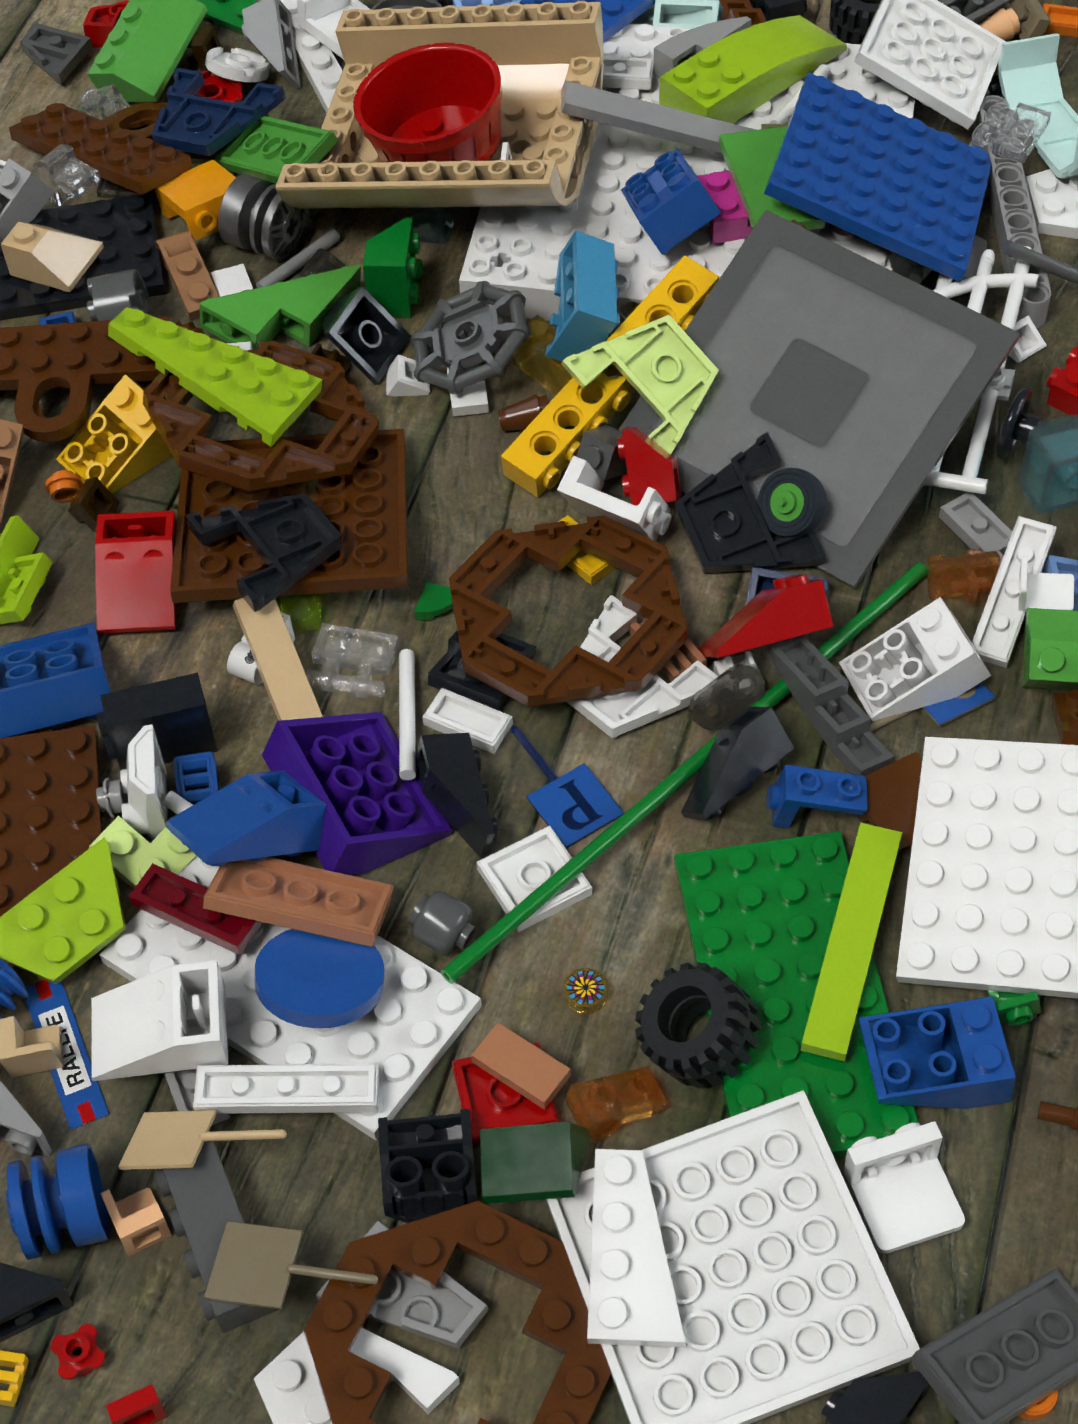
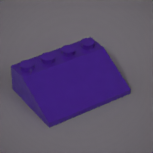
(355, 772)

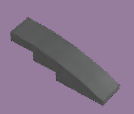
(825, 701)

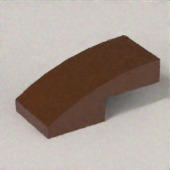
(740, 8)

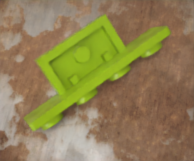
(20, 570)

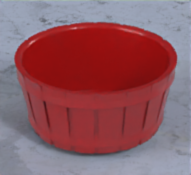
(432, 105)

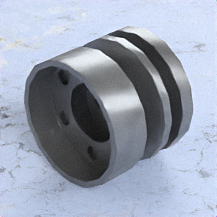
(259, 219)

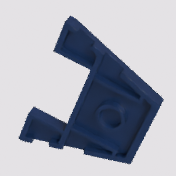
(208, 124)

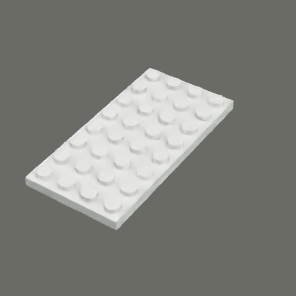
(402, 1033)

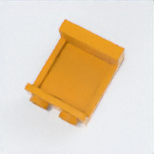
(196, 197)

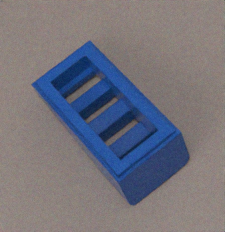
(196, 771)

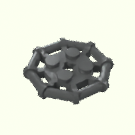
(451, 346)

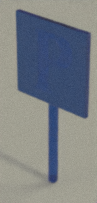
(572, 803)

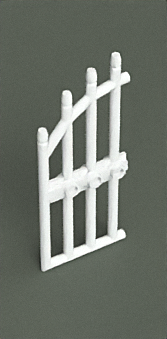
(1002, 383)

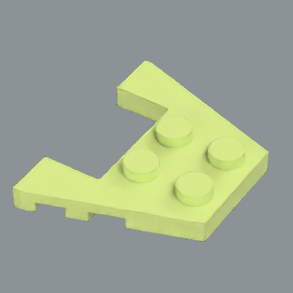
(661, 367)

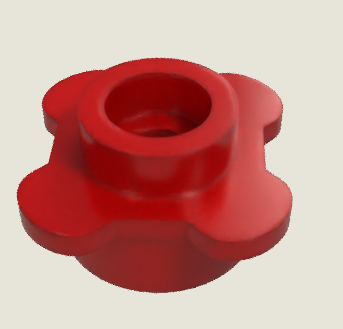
(82, 1365)

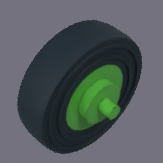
(792, 502)

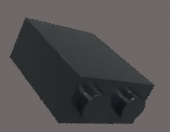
(173, 708)

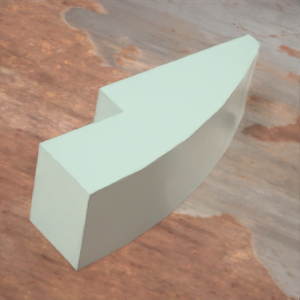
(680, 13)

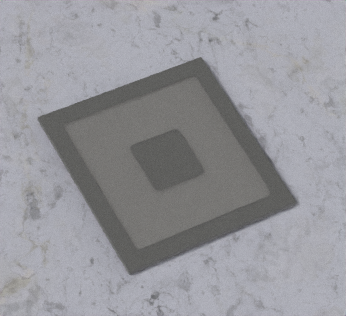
(843, 372)

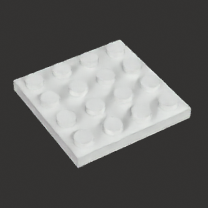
(932, 56)

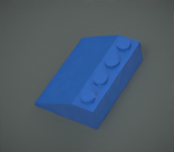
(51, 680)

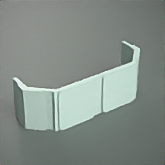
(1031, 77)

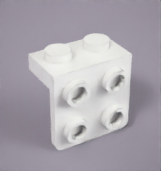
(902, 1187)

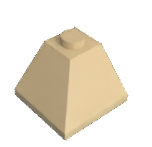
(48, 255)

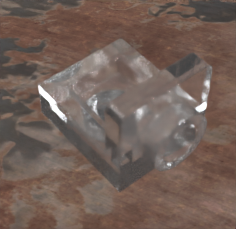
(102, 101)

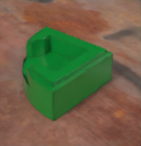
(433, 601)

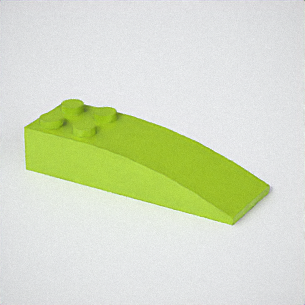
(748, 68)

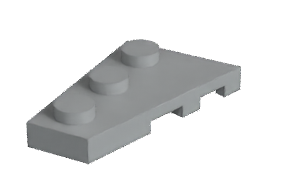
(438, 1314)

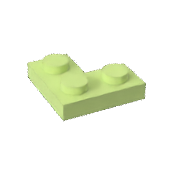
(134, 854)

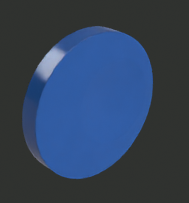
(318, 979)

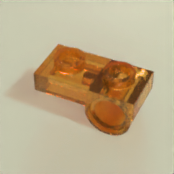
(615, 1099)

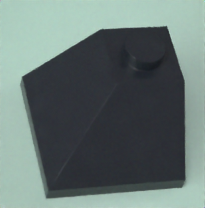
(365, 333)

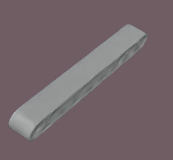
(1015, 221)

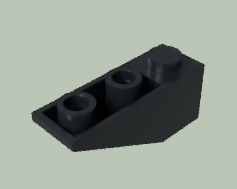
(740, 754)
(452, 783)

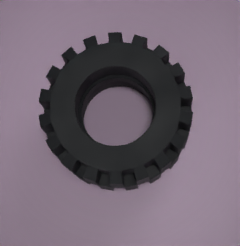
(852, 19)
(673, 1007)

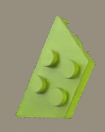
(65, 918)

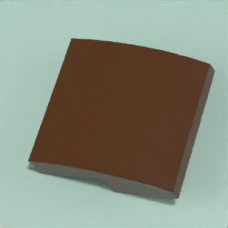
(894, 797)

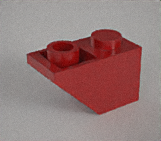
(647, 467)

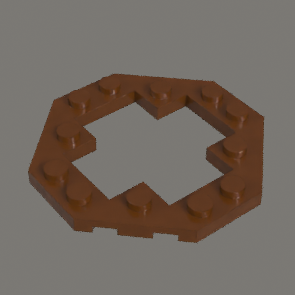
(288, 462)
(579, 672)
(423, 1253)

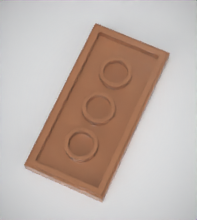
(301, 898)

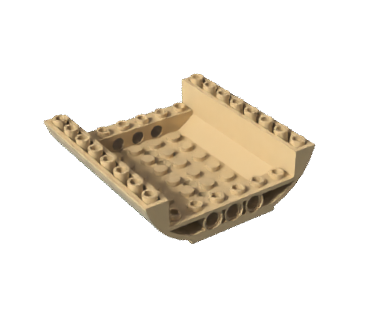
(535, 55)

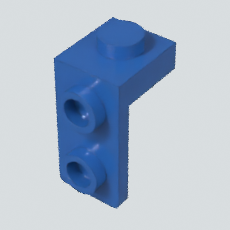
(817, 790)

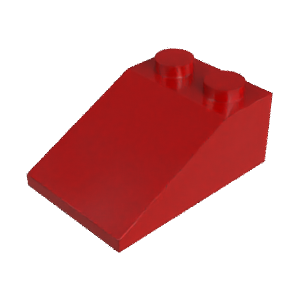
(776, 614)

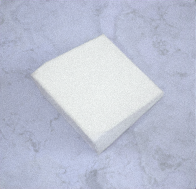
(1029, 342)
(401, 379)

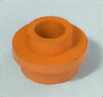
(63, 485)

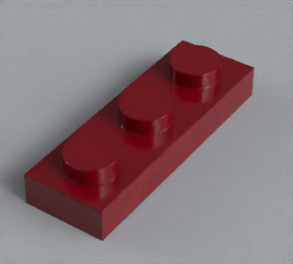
(181, 904)

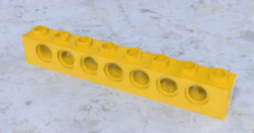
(537, 472)

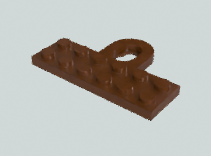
(107, 144)
(67, 357)

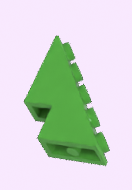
(288, 307)

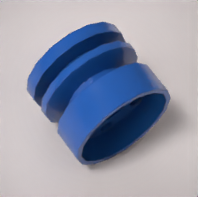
(57, 1201)

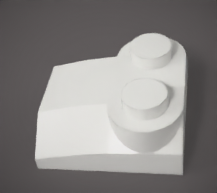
(145, 784)

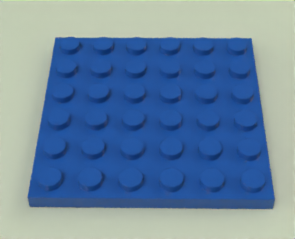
(881, 176)

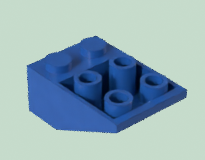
(669, 200)
(252, 820)
(939, 1056)

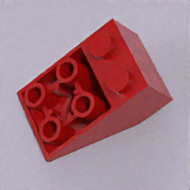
(135, 571)

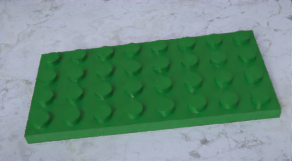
(766, 924)

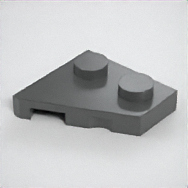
(55, 50)

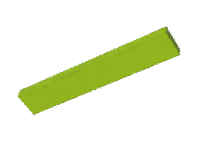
(851, 943)

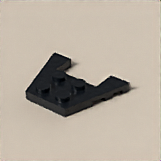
(728, 525)
(284, 532)

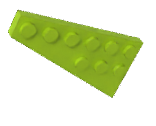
(222, 375)

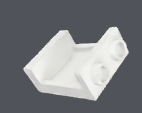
(322, 18)
(582, 490)

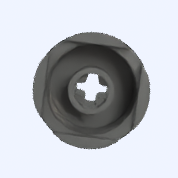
(115, 292)

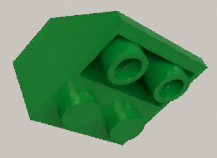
(392, 268)

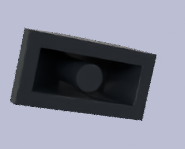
(28, 1299)
(877, 1400)

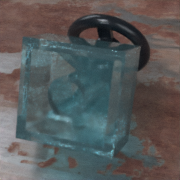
(1050, 456)

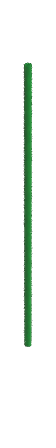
(661, 792)

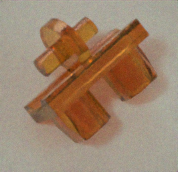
(962, 574)

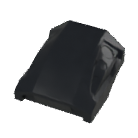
(426, 1165)

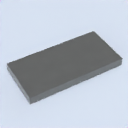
(1006, 1354)

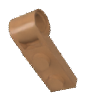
(187, 271)

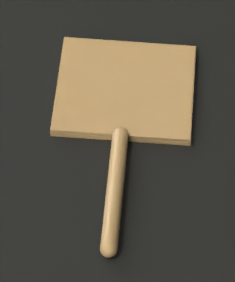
(177, 1138)

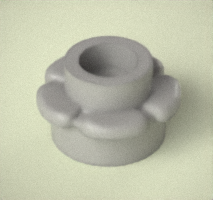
(111, 797)

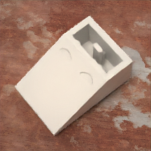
(915, 664)
(161, 1023)

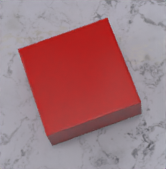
(137, 1408)

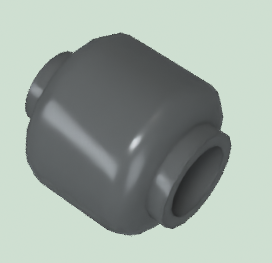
(442, 922)

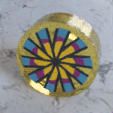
(585, 991)

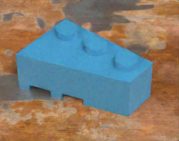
(586, 296)

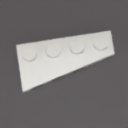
(629, 1269)

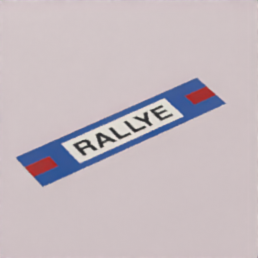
(74, 1083)

